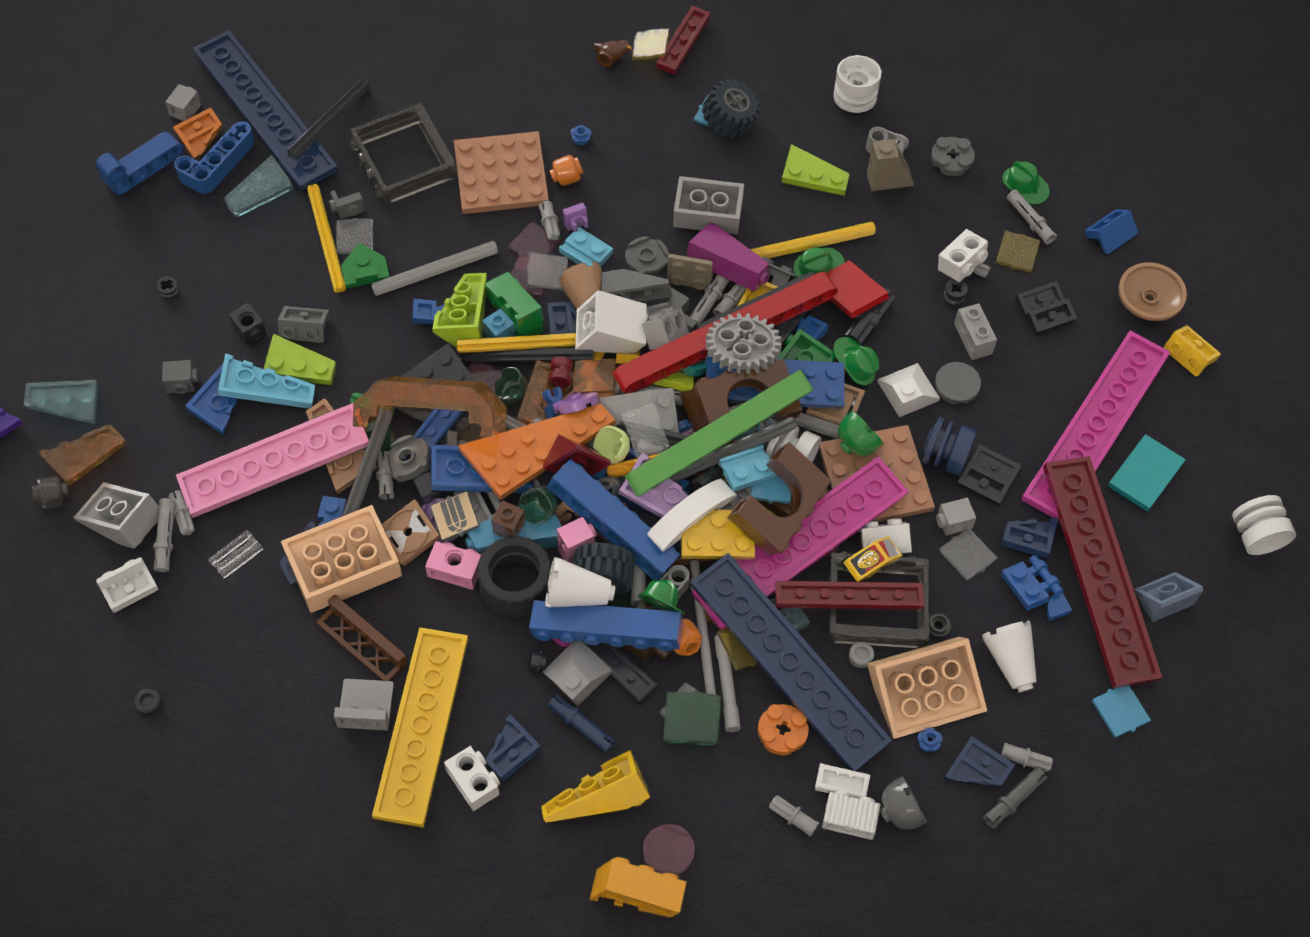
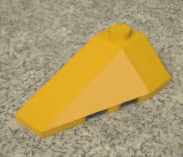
(612, 789)

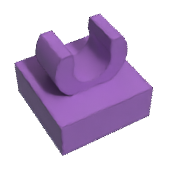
(575, 217)

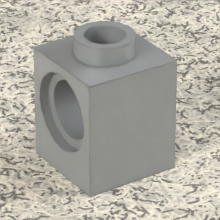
(183, 102)
(956, 516)

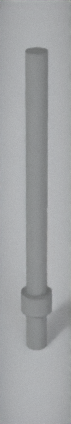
(702, 627)

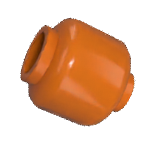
(566, 170)
(690, 639)

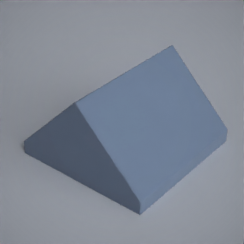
(1168, 595)

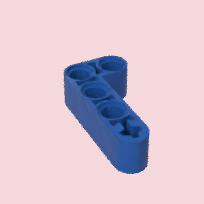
(218, 162)
(139, 164)

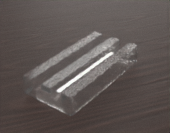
(237, 557)

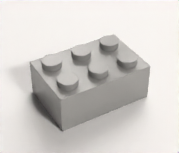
(708, 201)

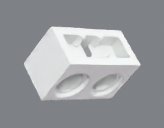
(963, 255)
(469, 779)

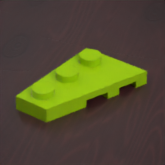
(813, 173)
(299, 362)

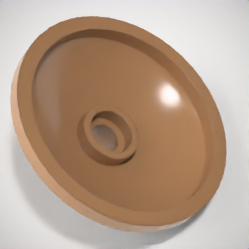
(1153, 283)

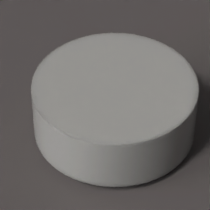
(861, 654)

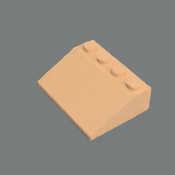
(341, 558)
(927, 686)

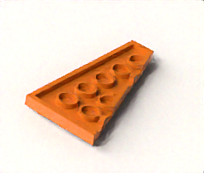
(519, 454)

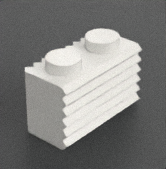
(851, 815)

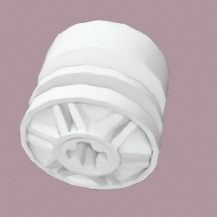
(857, 84)
(807, 444)
(1263, 525)

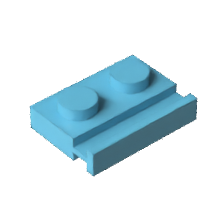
(585, 248)
(746, 468)

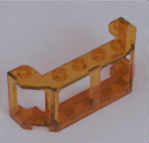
(469, 396)

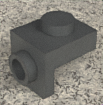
(346, 206)

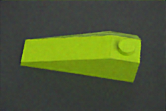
(463, 311)

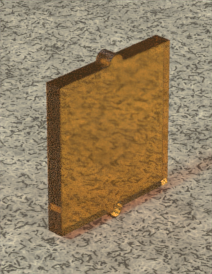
(594, 376)

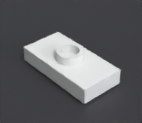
(838, 779)

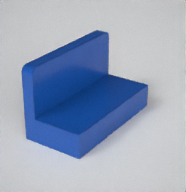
(1113, 230)

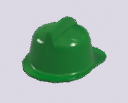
(1025, 178)
(817, 260)
(858, 360)
(661, 595)

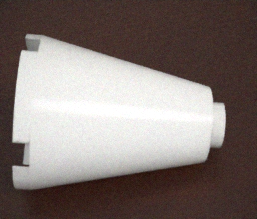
(576, 586)
(1014, 654)

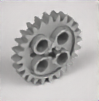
(743, 343)

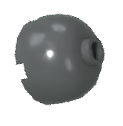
(901, 806)

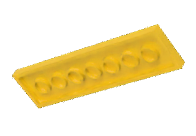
(420, 728)

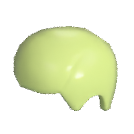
(612, 443)

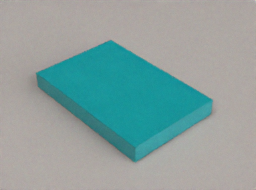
(1146, 472)

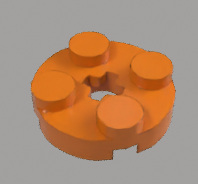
(790, 741)

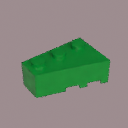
(516, 303)

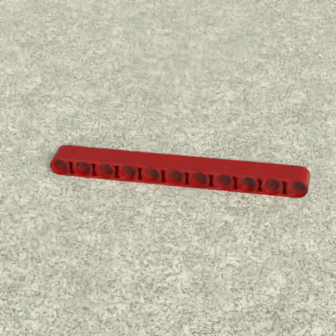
(692, 347)

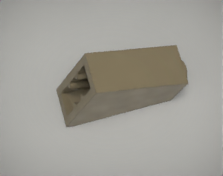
(887, 167)

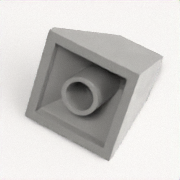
(577, 672)

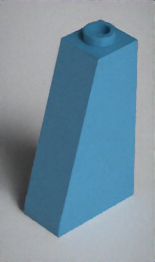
(544, 534)

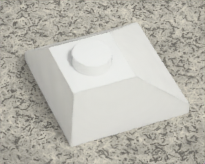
(908, 390)

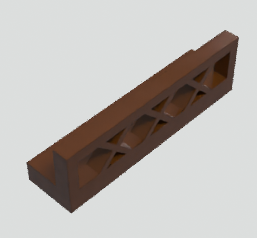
(368, 633)

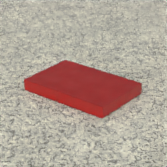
(855, 289)

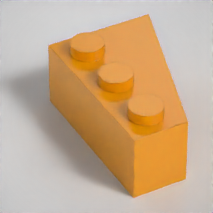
(639, 887)

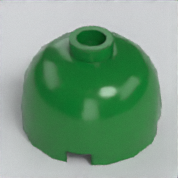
(857, 436)

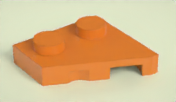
(198, 132)

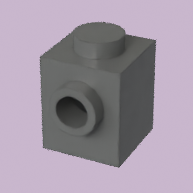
(179, 376)

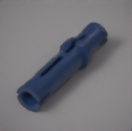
(581, 723)

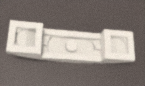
(689, 512)

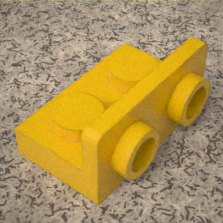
(1191, 350)

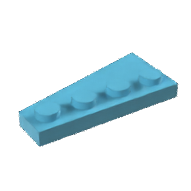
(253, 383)

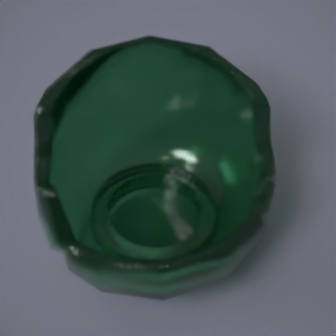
(511, 385)
(538, 505)

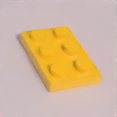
(716, 537)

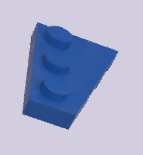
(210, 407)

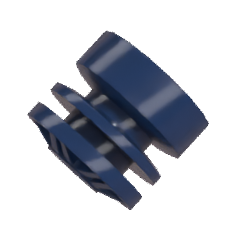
(949, 446)

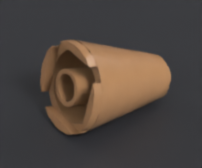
(581, 282)

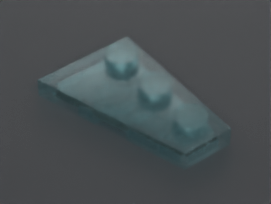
(258, 188)
(64, 398)

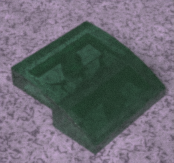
(692, 718)

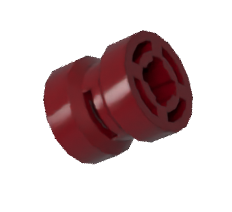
(560, 372)

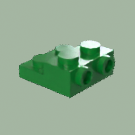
(805, 348)

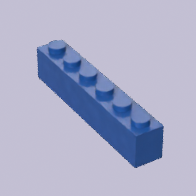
(611, 518)
(607, 625)

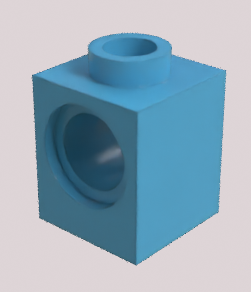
(498, 325)

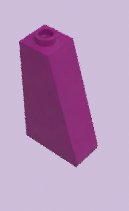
(729, 257)

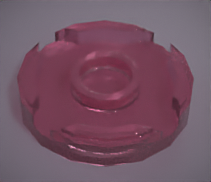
(669, 849)

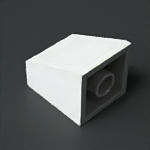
(610, 324)

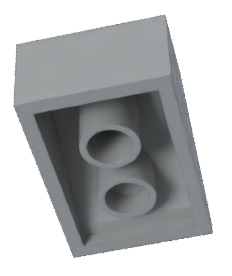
(662, 399)
(119, 514)

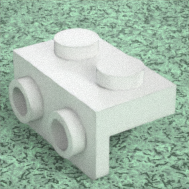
(896, 529)
(127, 584)

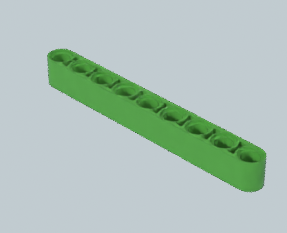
(718, 433)

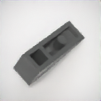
(635, 285)

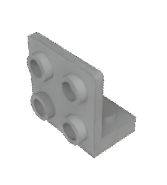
(365, 704)

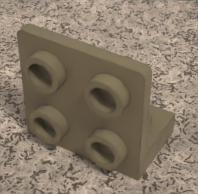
(689, 271)

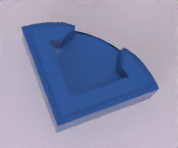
(1057, 607)

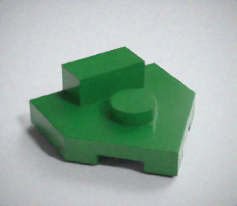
(364, 267)

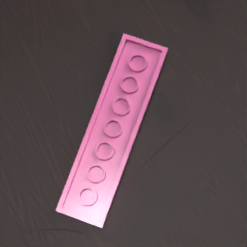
(271, 461)

